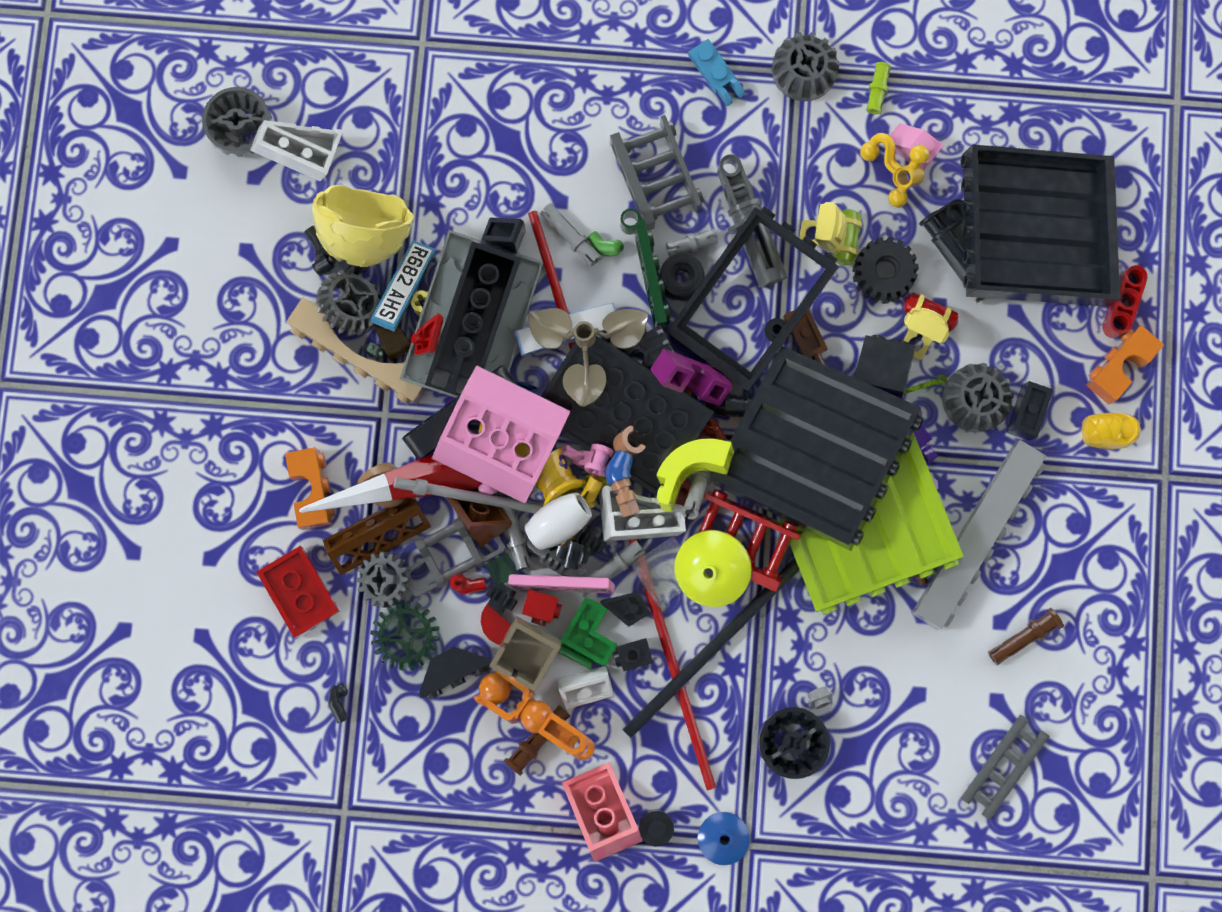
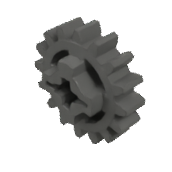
(384, 591)

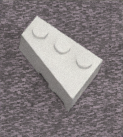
(297, 147)

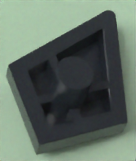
(627, 608)

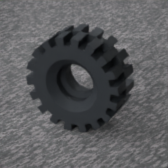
(872, 283)

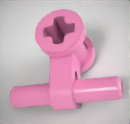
(591, 461)

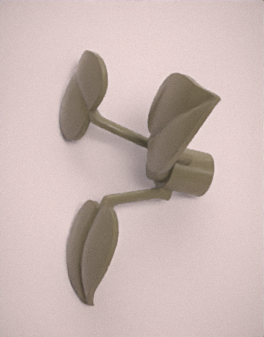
(586, 382)

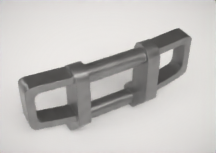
(442, 578)

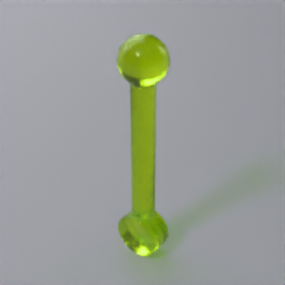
(941, 379)

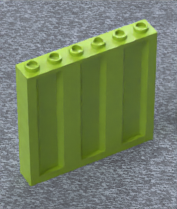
(902, 540)

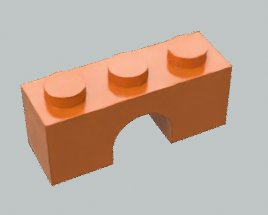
(1109, 380)
(309, 465)

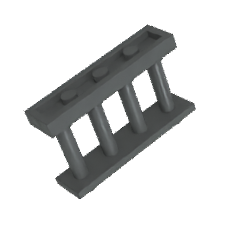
(640, 192)

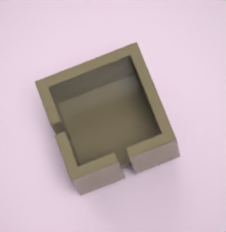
(528, 651)

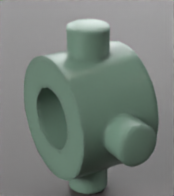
(374, 350)

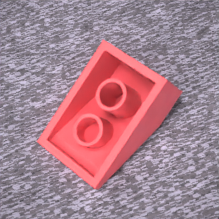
(602, 812)

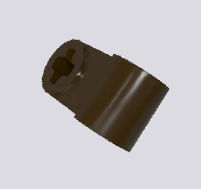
(393, 342)

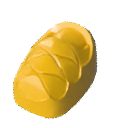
(1110, 430)

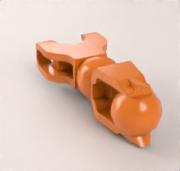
(533, 714)

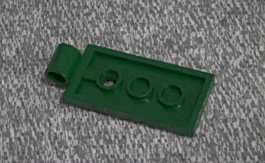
(649, 266)

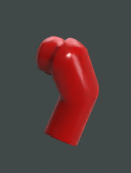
(465, 585)

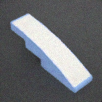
(595, 316)

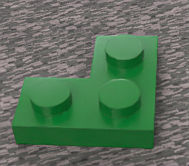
(582, 635)

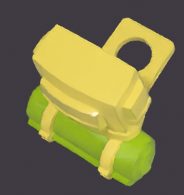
(835, 231)

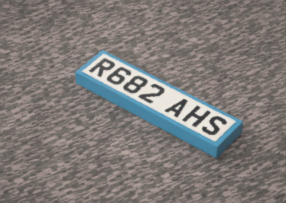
(403, 286)

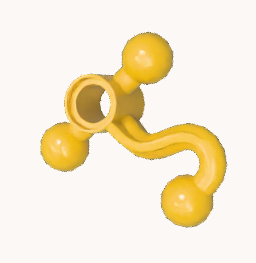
(918, 155)

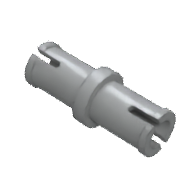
(692, 242)

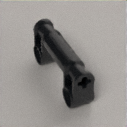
(940, 227)

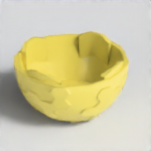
(360, 224)

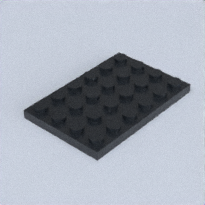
(634, 398)

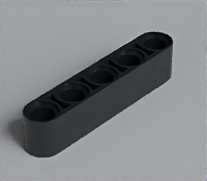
(427, 434)

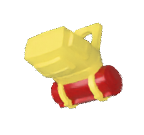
(929, 320)

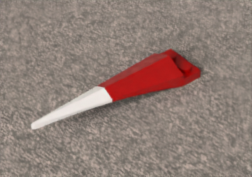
(382, 487)

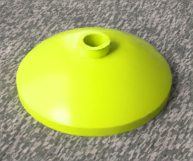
(724, 557)

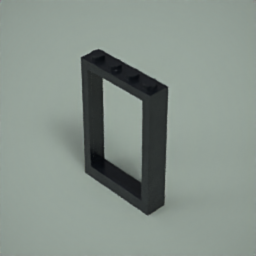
(714, 355)

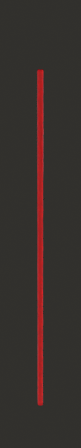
(655, 610)

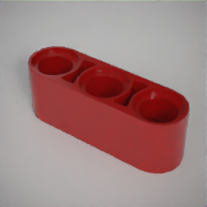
(1133, 294)

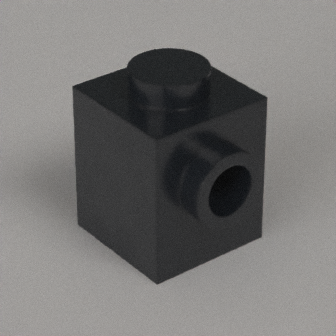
(633, 655)

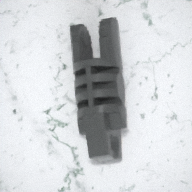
(549, 559)

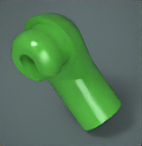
(605, 248)

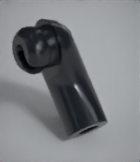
(335, 704)

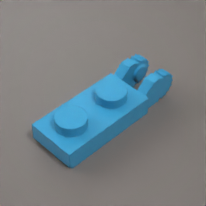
(715, 71)

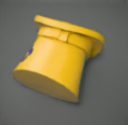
(557, 478)

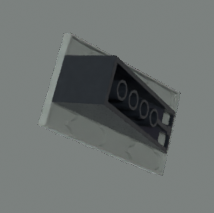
(483, 302)

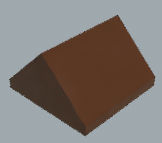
(481, 520)

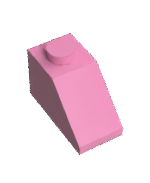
(907, 137)

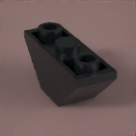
(451, 669)

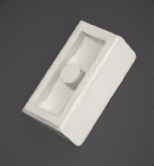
(585, 687)

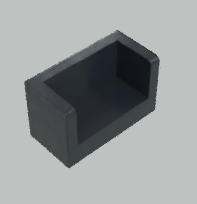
(1029, 411)

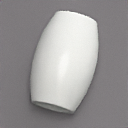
(558, 521)

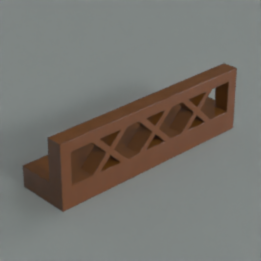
(371, 527)

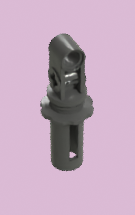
(741, 200)

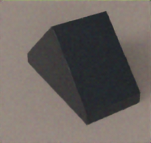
(504, 233)

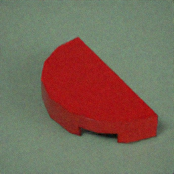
(494, 625)

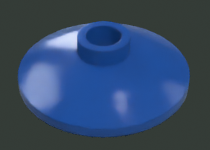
(723, 824)

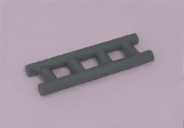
(1008, 783)

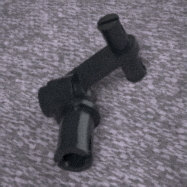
(324, 262)

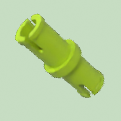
(878, 88)

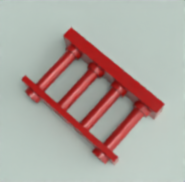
(769, 576)

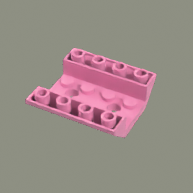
(508, 418)

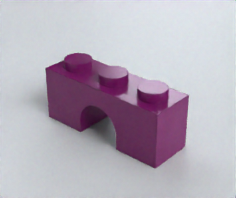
(681, 372)

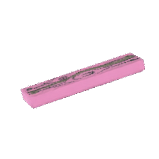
(561, 583)

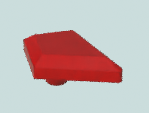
(427, 336)

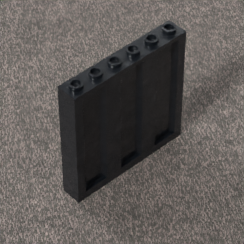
(1040, 226)
(819, 447)

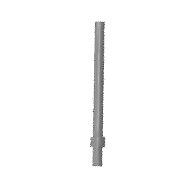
(422, 487)

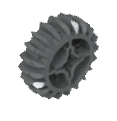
(347, 309)

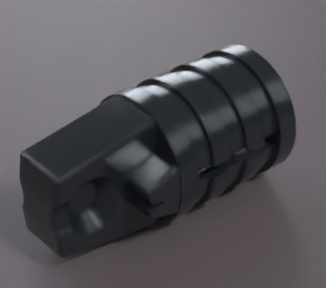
(732, 406)

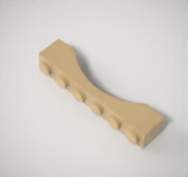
(308, 322)

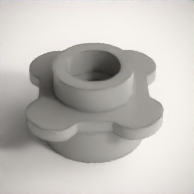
(819, 698)

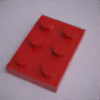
(298, 591)

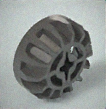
(798, 80)
(227, 110)
(966, 411)

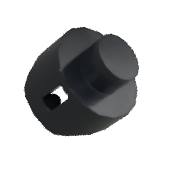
(656, 827)

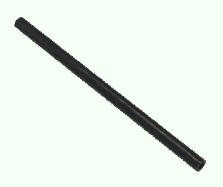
(708, 652)

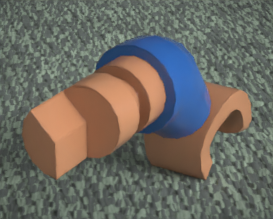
(619, 472)

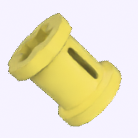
(415, 301)

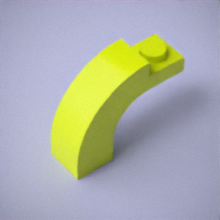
(687, 459)

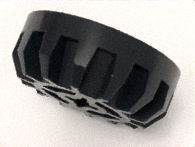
(813, 730)

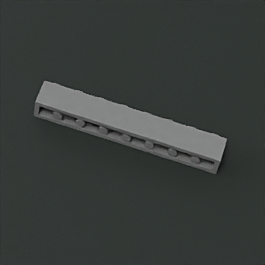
(980, 533)

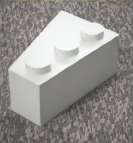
(648, 523)

